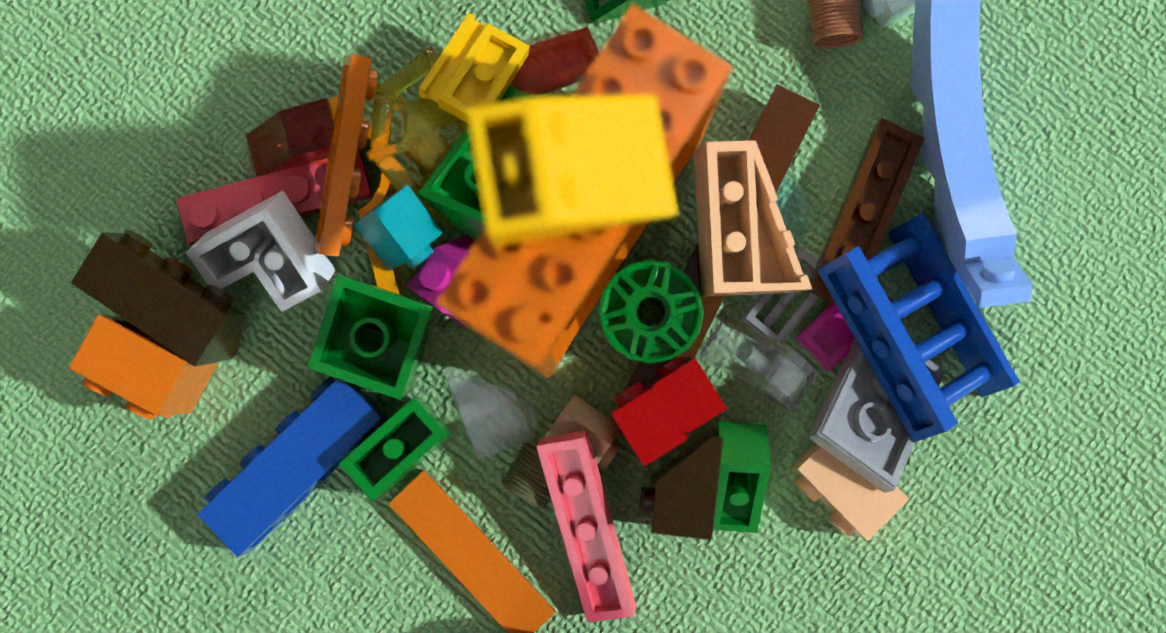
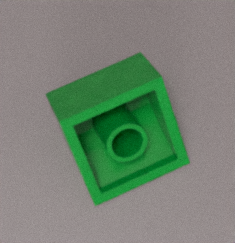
(371, 337)

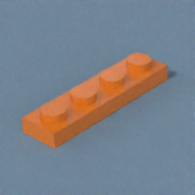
(348, 134)

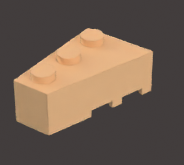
(740, 226)

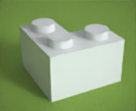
(272, 245)

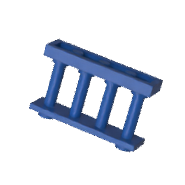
(886, 342)

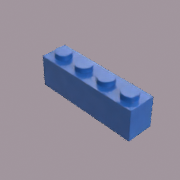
(291, 465)

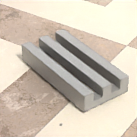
(763, 326)

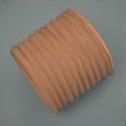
(835, 23)

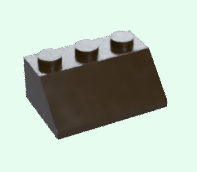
(161, 298)

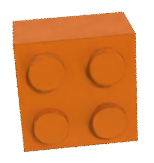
(139, 369)

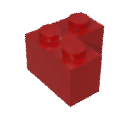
(667, 409)

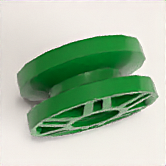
(622, 305)

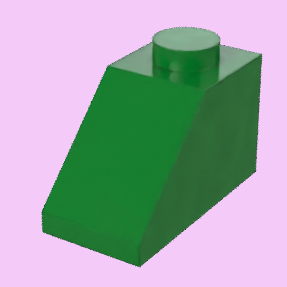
(742, 476)

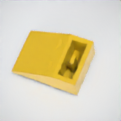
(570, 165)

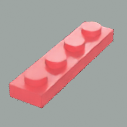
(300, 183)
(586, 526)

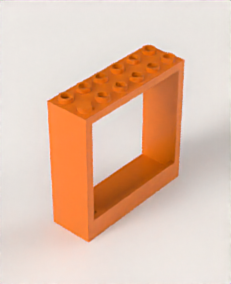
(549, 287)

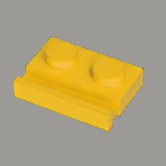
(474, 68)

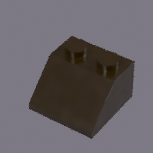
(685, 492)

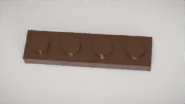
(870, 197)

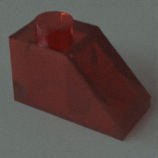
(292, 137)

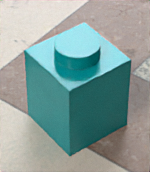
(399, 230)

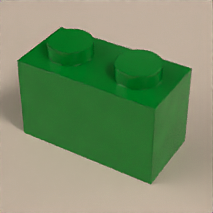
(396, 448)

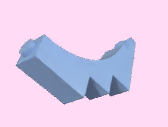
(956, 151)

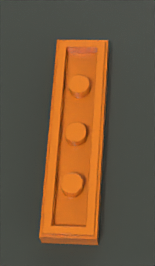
(471, 556)

